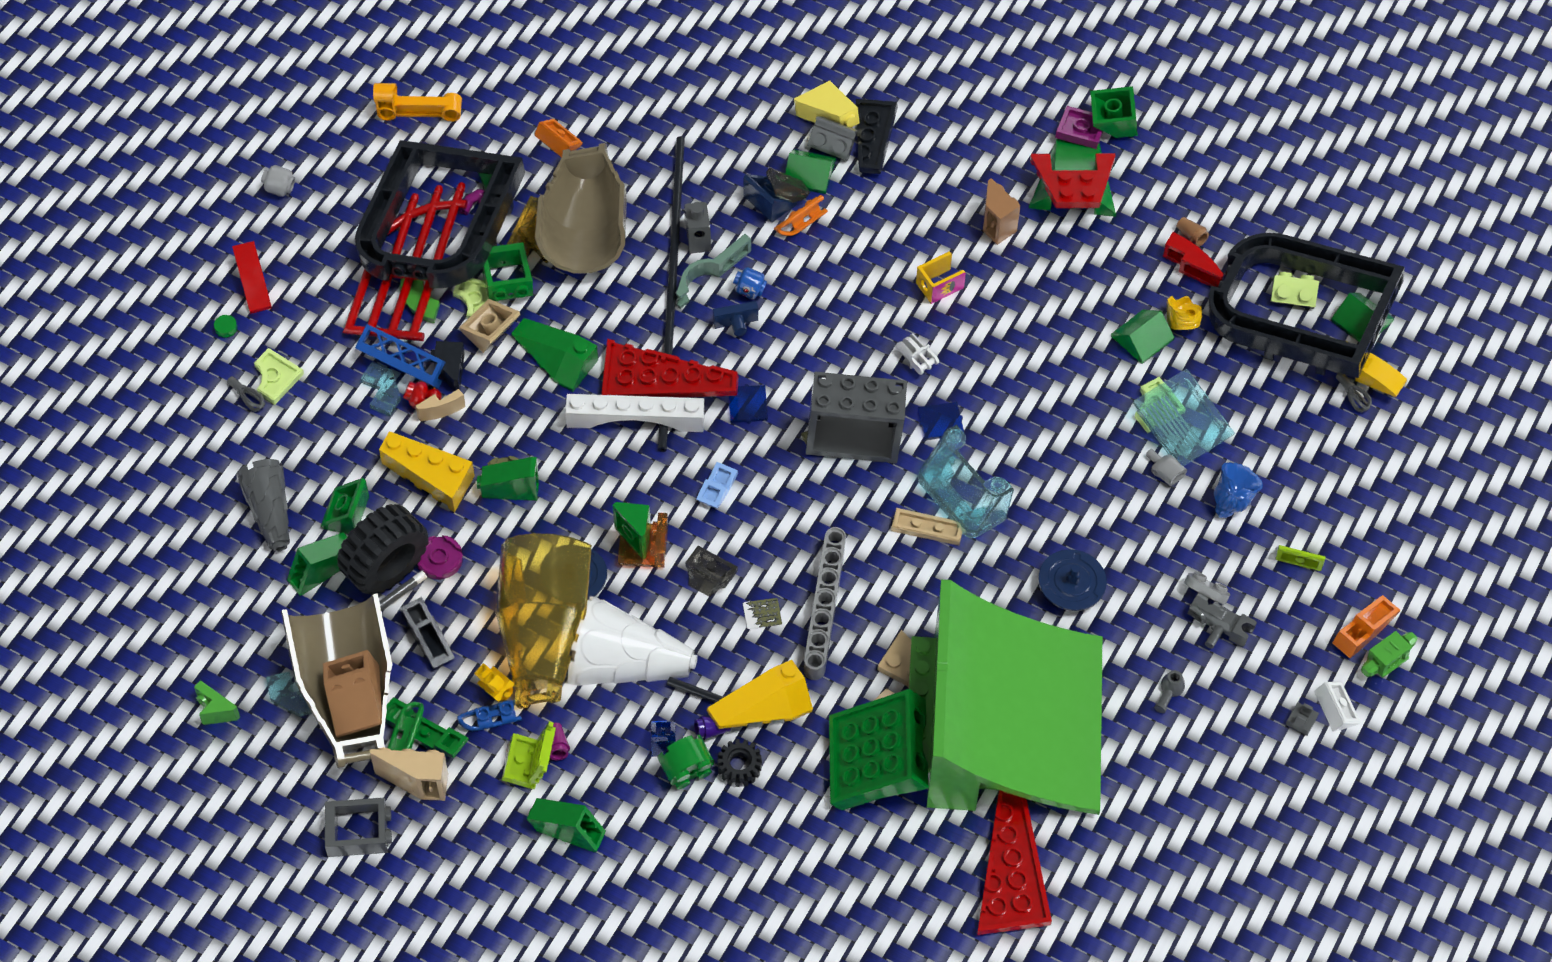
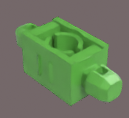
(1389, 654)

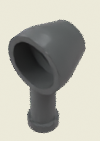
(1170, 689)

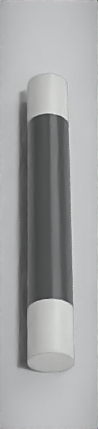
(402, 590)

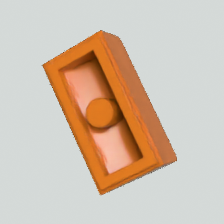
(556, 136)

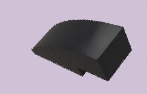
(426, 633)

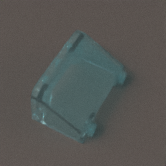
(960, 490)

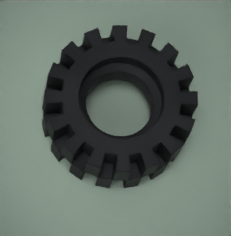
(739, 776)

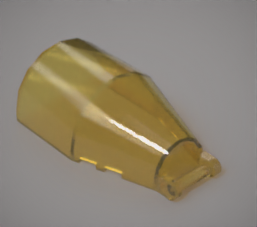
(539, 610)

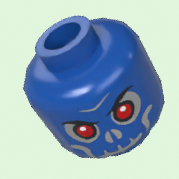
(749, 283)

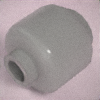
(278, 180)

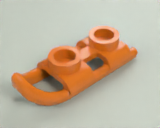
(796, 217)

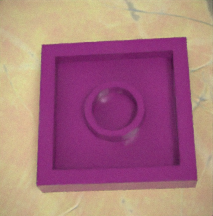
(1078, 128)

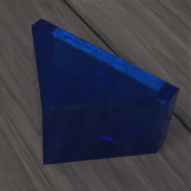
(662, 735)

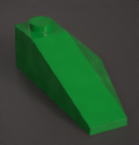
(559, 352)

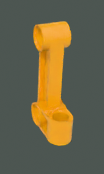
(392, 106)

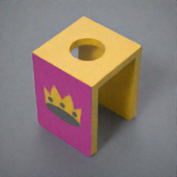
(944, 287)

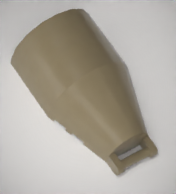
(582, 212)
(330, 637)

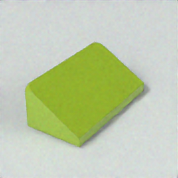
(1300, 558)

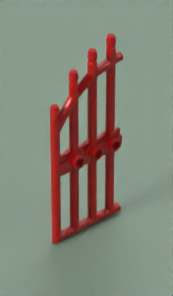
(404, 223)

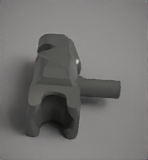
(1221, 621)

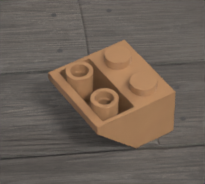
(1000, 213)

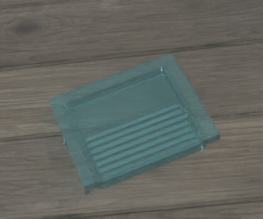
(1183, 418)

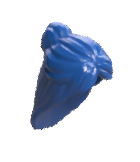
(1235, 489)

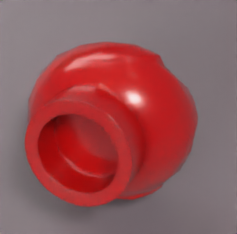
(418, 392)

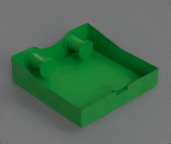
(877, 750)

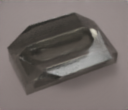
(787, 186)
(709, 571)

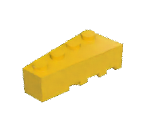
(429, 468)

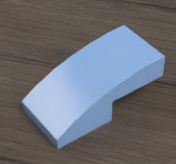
(717, 486)

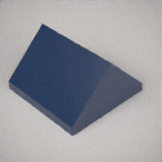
(762, 196)

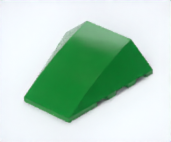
(1072, 156)

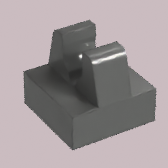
(1302, 718)

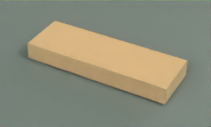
(926, 526)

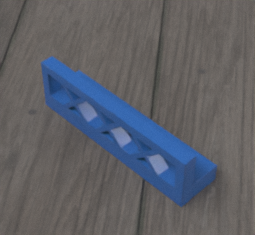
(401, 364)

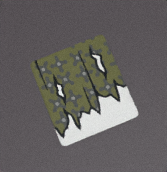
(762, 613)

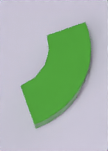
(414, 297)

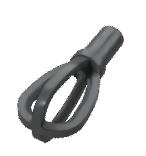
(1351, 388)
(242, 390)

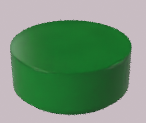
(225, 326)

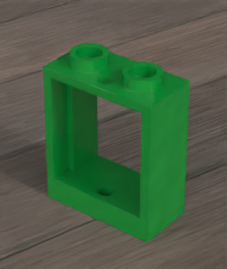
(508, 256)

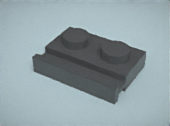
(832, 138)

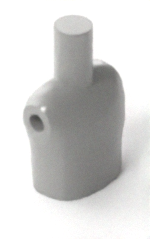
(1166, 467)

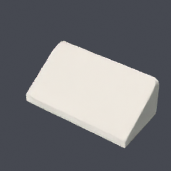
(1337, 706)

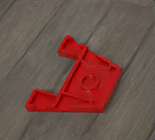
(1074, 187)

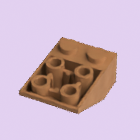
(353, 692)

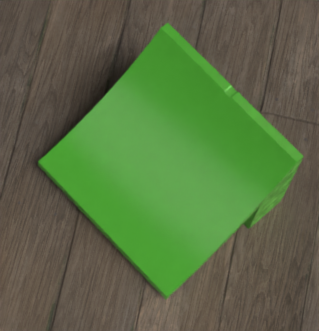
(1008, 706)

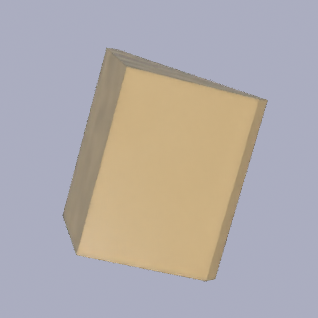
(488, 323)

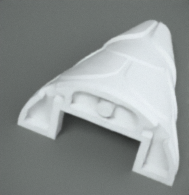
(624, 649)

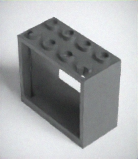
(856, 417)

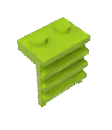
(528, 758)

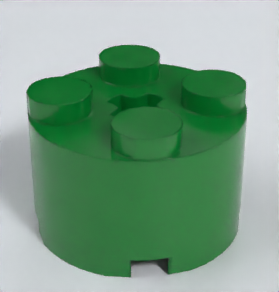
(686, 760)

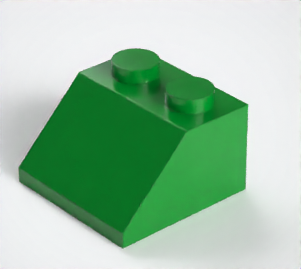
(1114, 111)

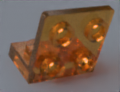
(656, 548)

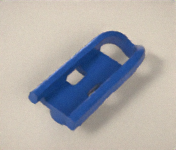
(485, 714)

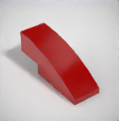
(1192, 260)
(252, 277)

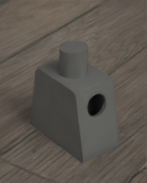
(697, 219)

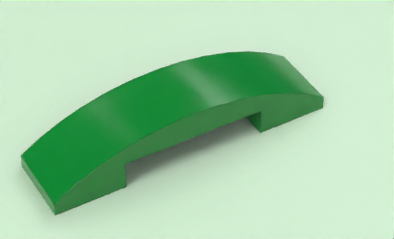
(429, 734)

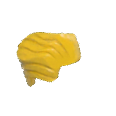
(1183, 313)

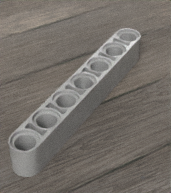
(824, 612)

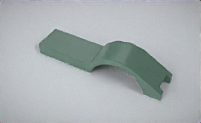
(715, 266)

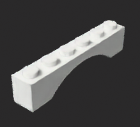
(675, 412)

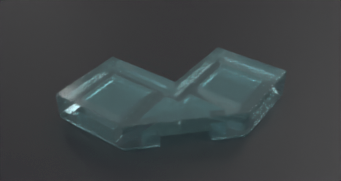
(388, 393)
(283, 694)

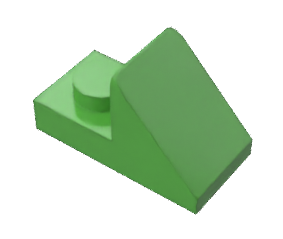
(216, 706)

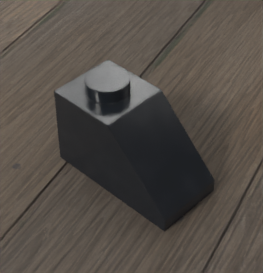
(453, 355)

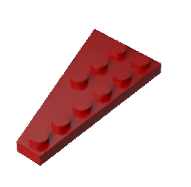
(658, 374)
(1014, 880)

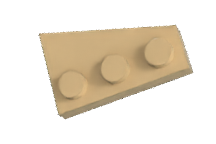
(897, 659)

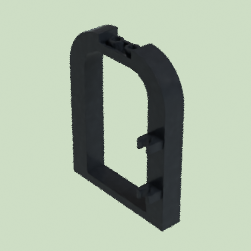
(481, 235)
(1294, 342)

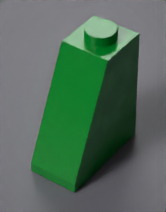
(510, 480)
(315, 563)
(567, 823)

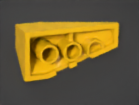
(771, 696)

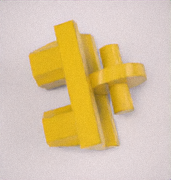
(494, 682)

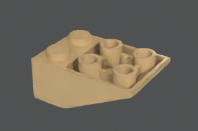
(413, 771)

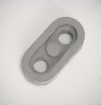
(1199, 583)

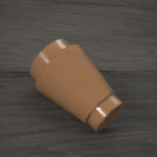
(1192, 231)

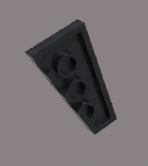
(874, 133)

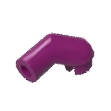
(472, 198)

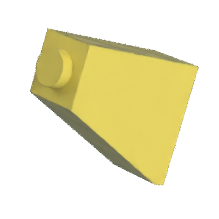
(828, 103)

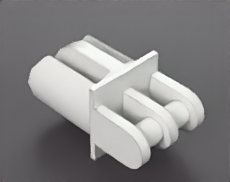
(917, 353)

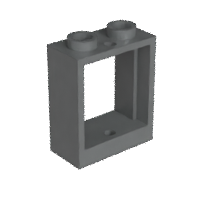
(356, 846)

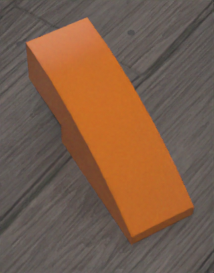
(1365, 626)

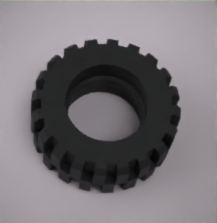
(382, 549)

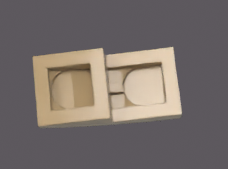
(434, 408)

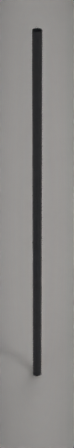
(672, 271)

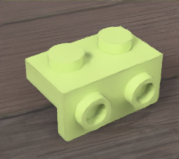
(1294, 290)

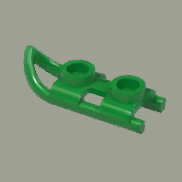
(408, 725)

